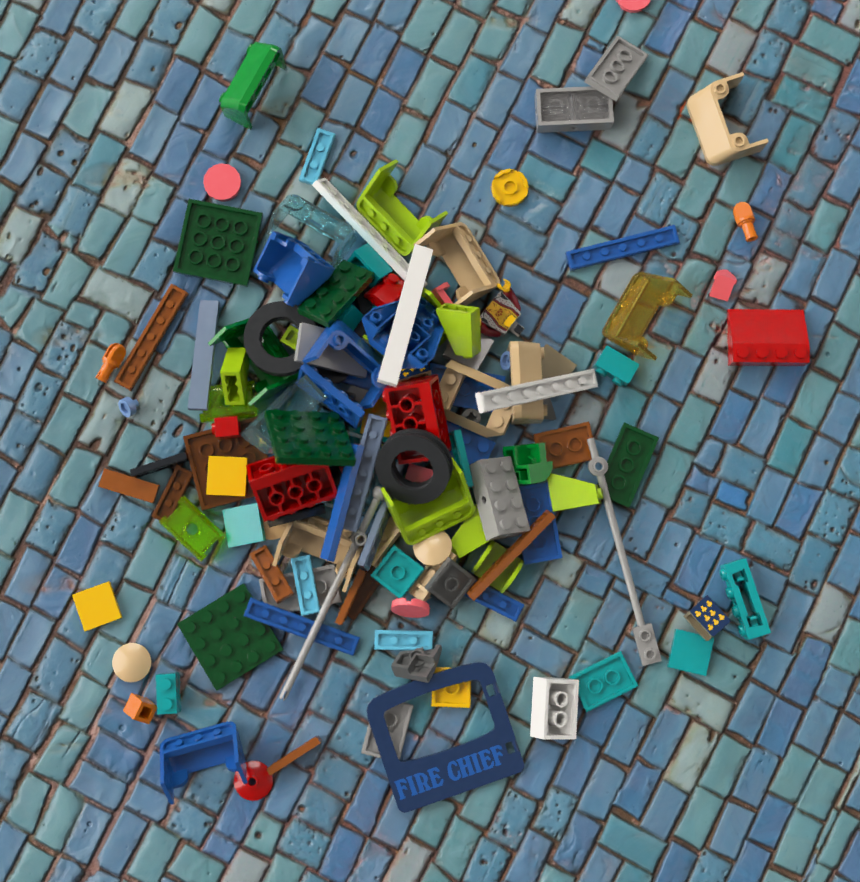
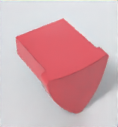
(722, 285)
(440, 294)

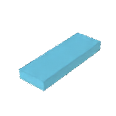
(317, 156)
(305, 585)
(403, 640)

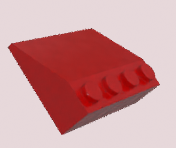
(767, 337)

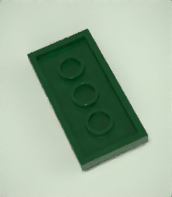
(336, 293)
(628, 463)

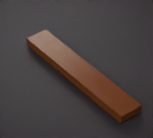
(151, 337)
(510, 555)

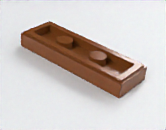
(129, 486)
(271, 574)
(350, 597)
(294, 755)

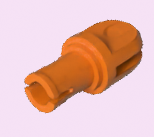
(744, 219)
(111, 360)

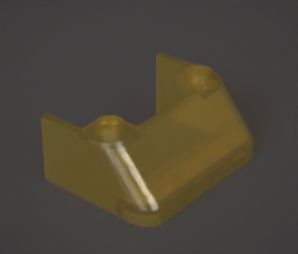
(637, 309)

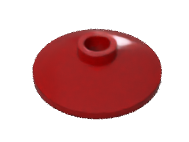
(263, 784)

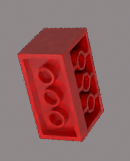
(417, 405)
(289, 487)

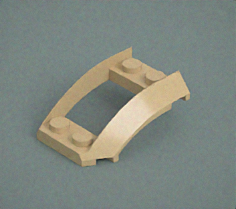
(450, 386)
(389, 537)

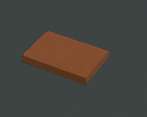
(566, 444)

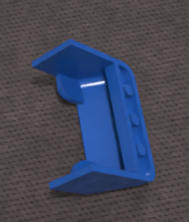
(340, 337)
(200, 751)

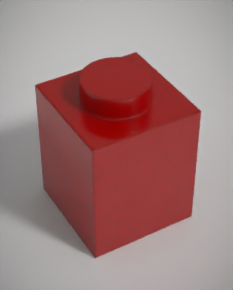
(226, 427)

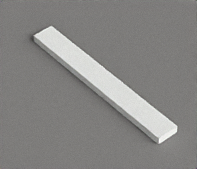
(363, 227)
(405, 316)
(535, 390)

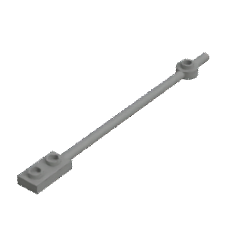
(643, 633)

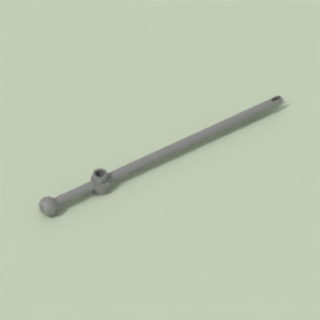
(377, 497)

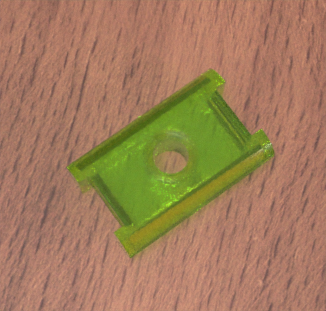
(218, 409)
(188, 514)

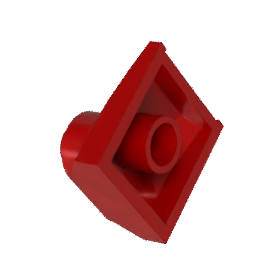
(386, 291)

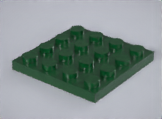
(218, 242)
(309, 438)
(227, 640)

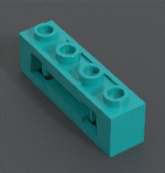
(739, 610)

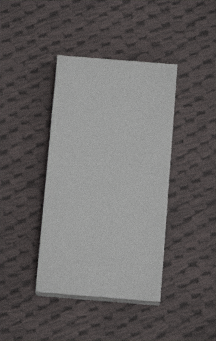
(616, 68)
(330, 359)
(324, 579)

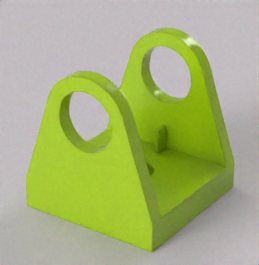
(492, 554)

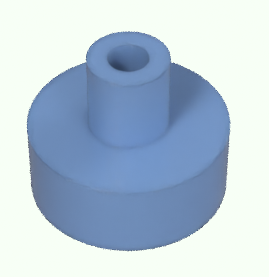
(505, 361)
(128, 406)

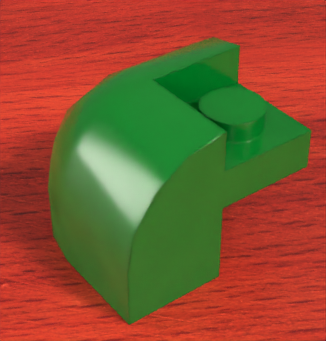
(529, 462)

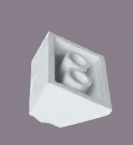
(554, 708)

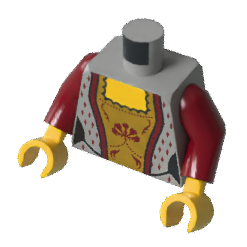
(502, 314)

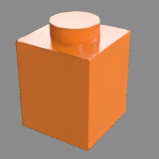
(140, 708)

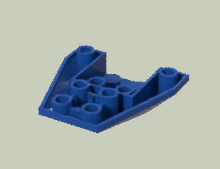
(424, 335)

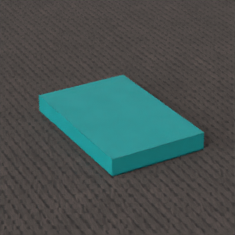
(604, 681)

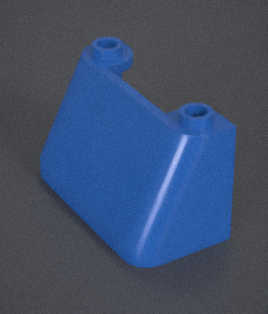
(292, 267)

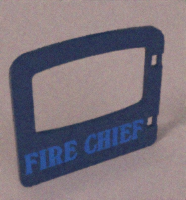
(453, 770)

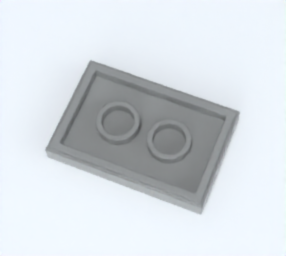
(397, 723)

